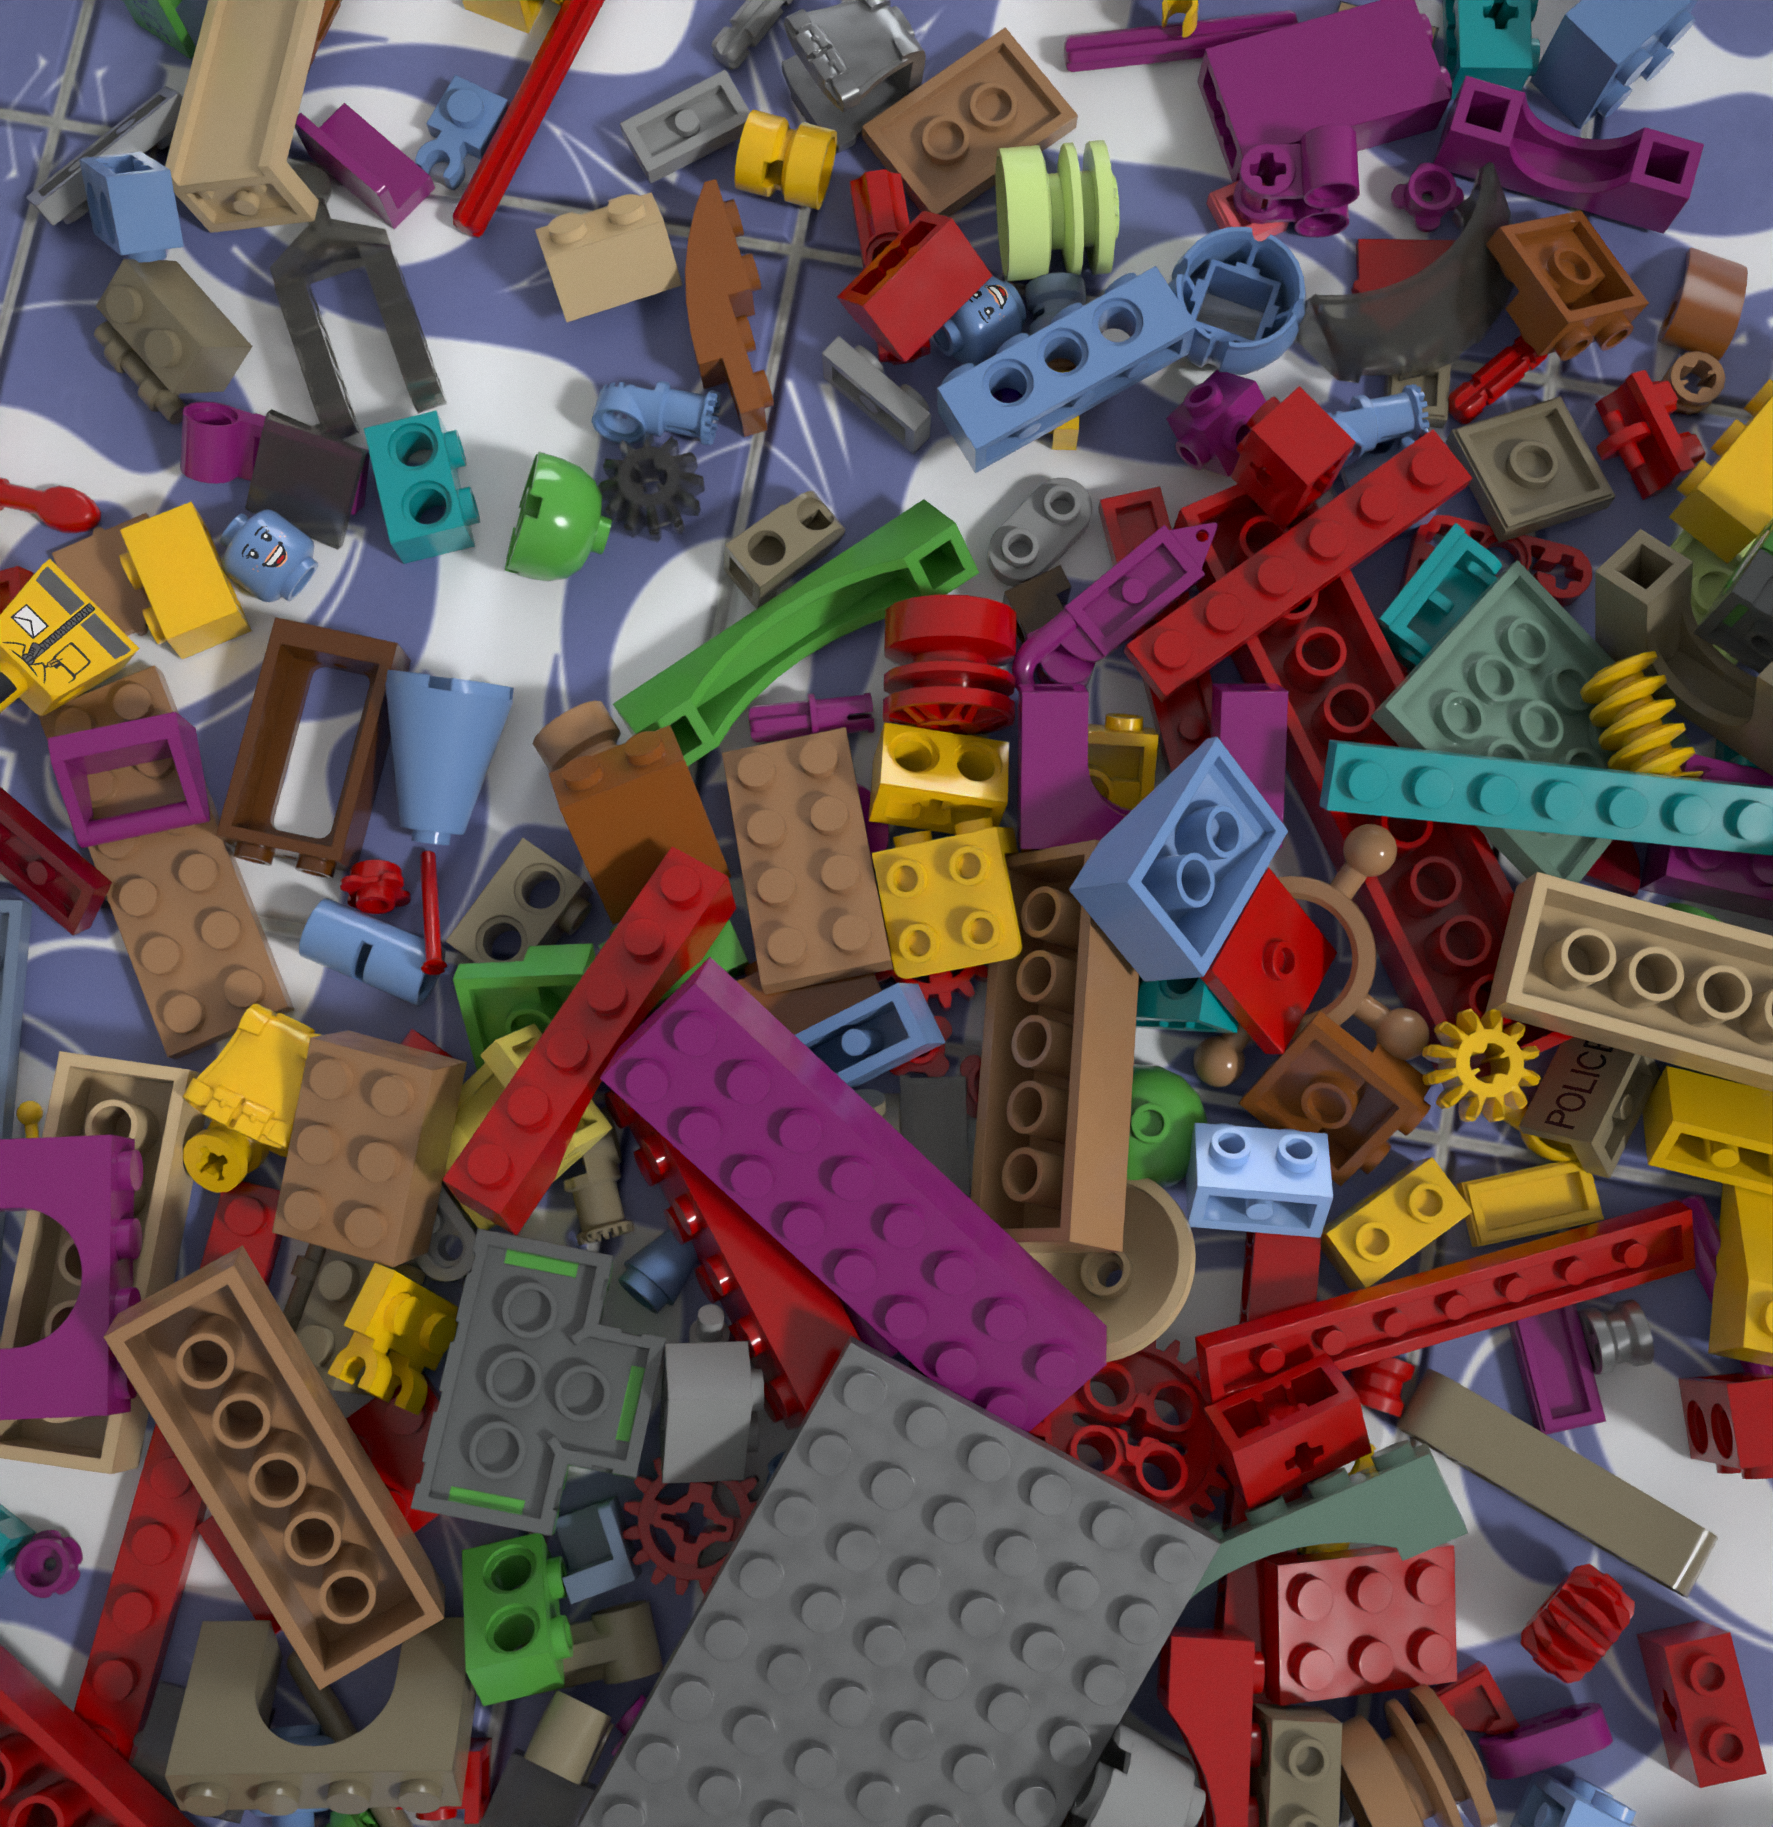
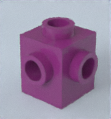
(1214, 421)

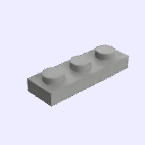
(149, 125)

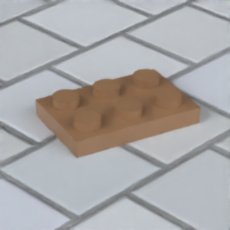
(955, 122)

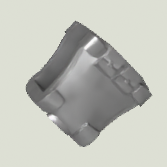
(851, 64)

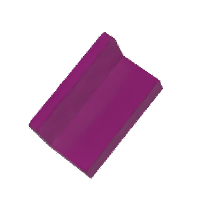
(366, 163)

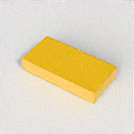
(1529, 1202)

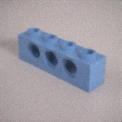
(993, 429)

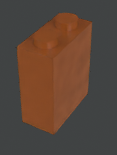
(630, 811)

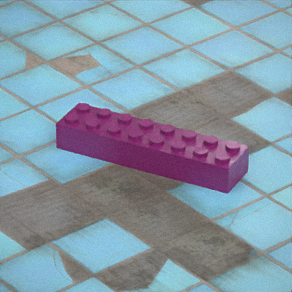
(855, 1201)

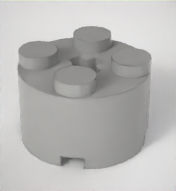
(1138, 1786)

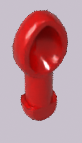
(57, 507)

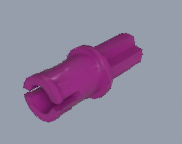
(810, 716)

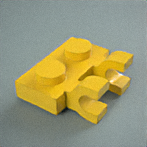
(397, 1317)

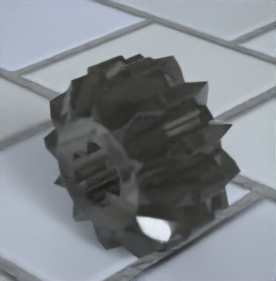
(628, 482)

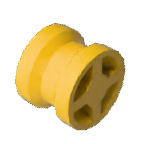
(221, 1157)

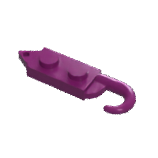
(1121, 600)

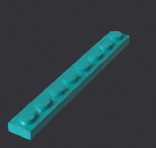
(1547, 797)

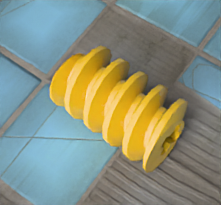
(1635, 718)

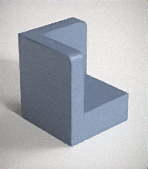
(596, 1550)

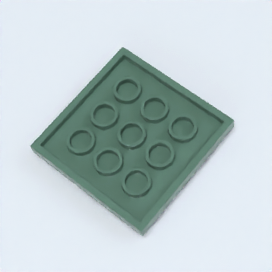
(1511, 690)

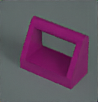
(123, 746)

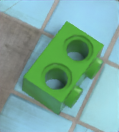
(505, 1618)

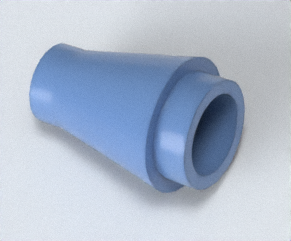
(659, 1271)

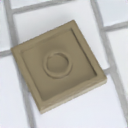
(1530, 469)

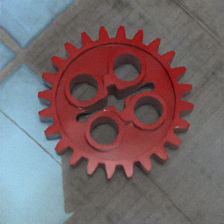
(1136, 1384)

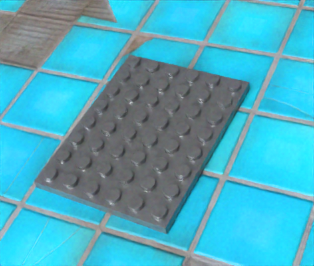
(908, 1627)

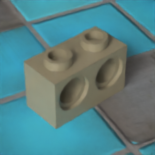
(507, 906)
(1297, 1767)

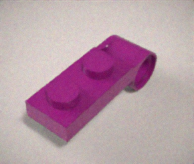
(224, 445)

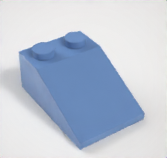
(1181, 866)

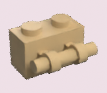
(609, 255)

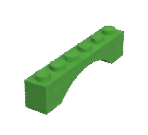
(716, 682)

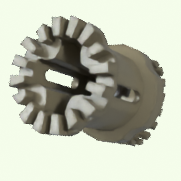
(597, 1191)

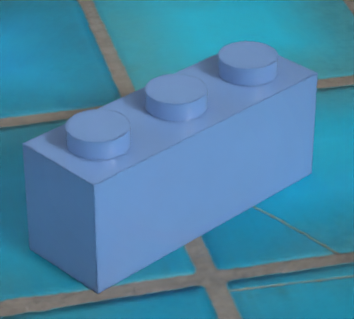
(875, 1034)

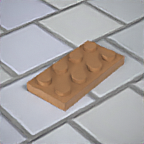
(806, 861)

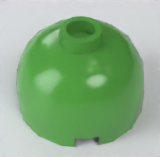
(556, 521)
(1161, 1125)

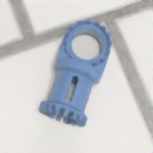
(655, 412)
(1383, 420)

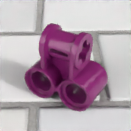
(1302, 182)

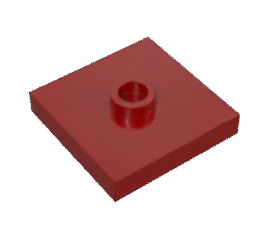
(1270, 965)

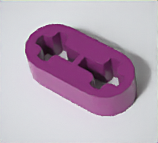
(1546, 1741)

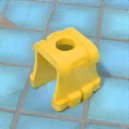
(256, 1078)

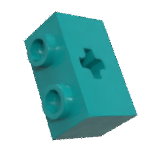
(1490, 41)

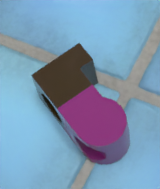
(1036, 604)

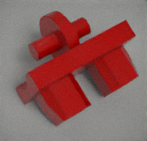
(1645, 434)

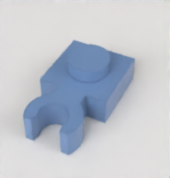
(463, 126)

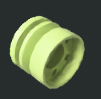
(1055, 210)

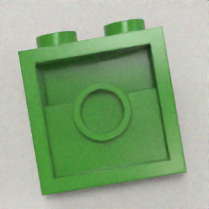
(516, 994)

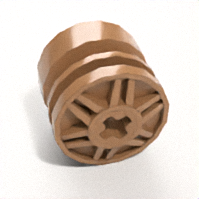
(1416, 1770)

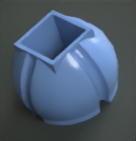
(1250, 274)

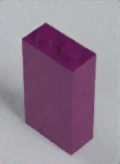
(1346, 68)

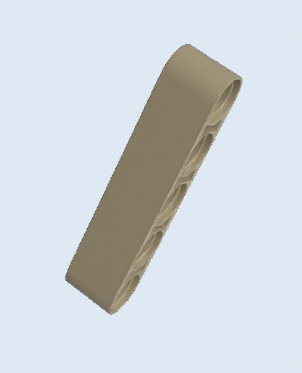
(1557, 1482)

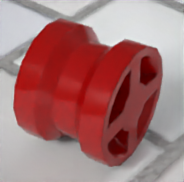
(1381, 1384)

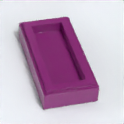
(1556, 1371)

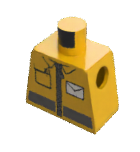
(56, 643)

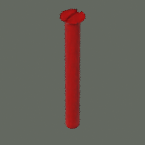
(432, 937)

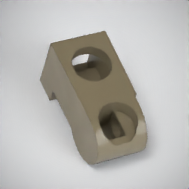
(781, 546)

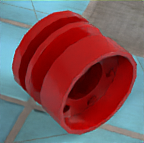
(950, 664)

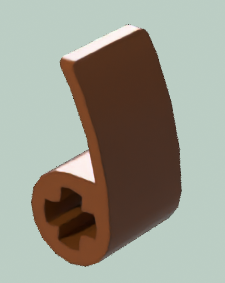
(1706, 305)

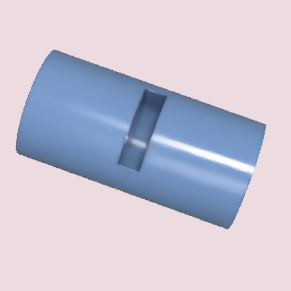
(367, 951)

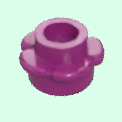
(31, 1567)

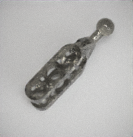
(329, 249)

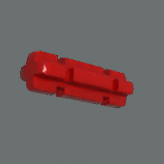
(1493, 380)

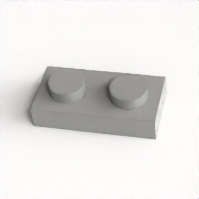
(686, 126)
(861, 380)

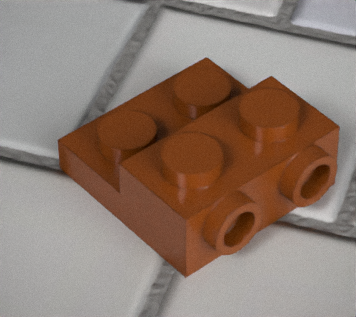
(1566, 285)
(1341, 1090)

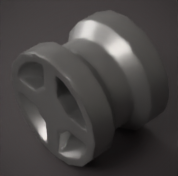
(1617, 1336)

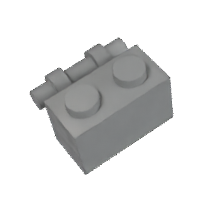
(708, 1404)

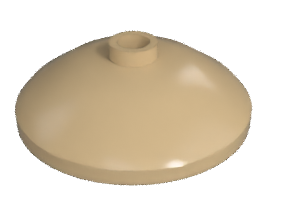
(1154, 1266)

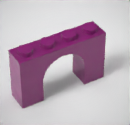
(1054, 783)
(90, 1192)

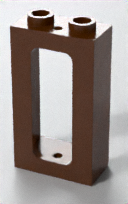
(270, 734)

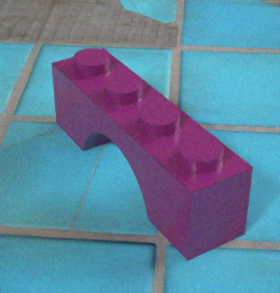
(1625, 178)

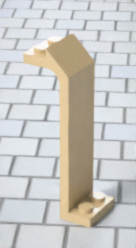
(243, 114)

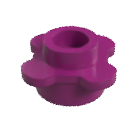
(1435, 182)

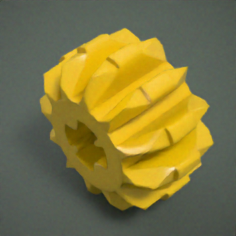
(1501, 1050)

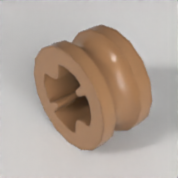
(1711, 377)

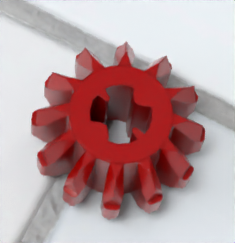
(1577, 1623)

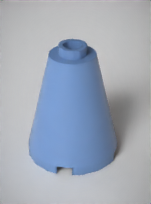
(442, 748)

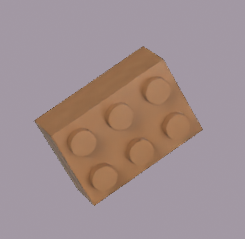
(369, 1147)

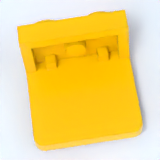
(948, 899)

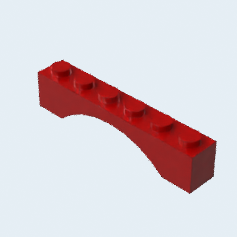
(534, 1119)
(1208, 1692)

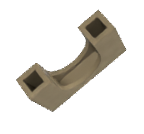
(1648, 608)
(402, 1759)

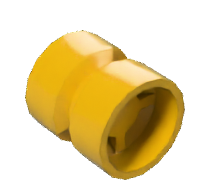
(785, 159)

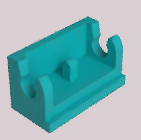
(1437, 596)

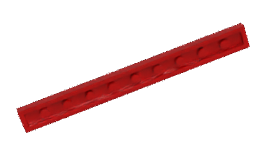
(162, 1529)

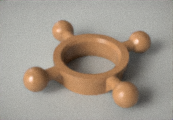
(1401, 1031)

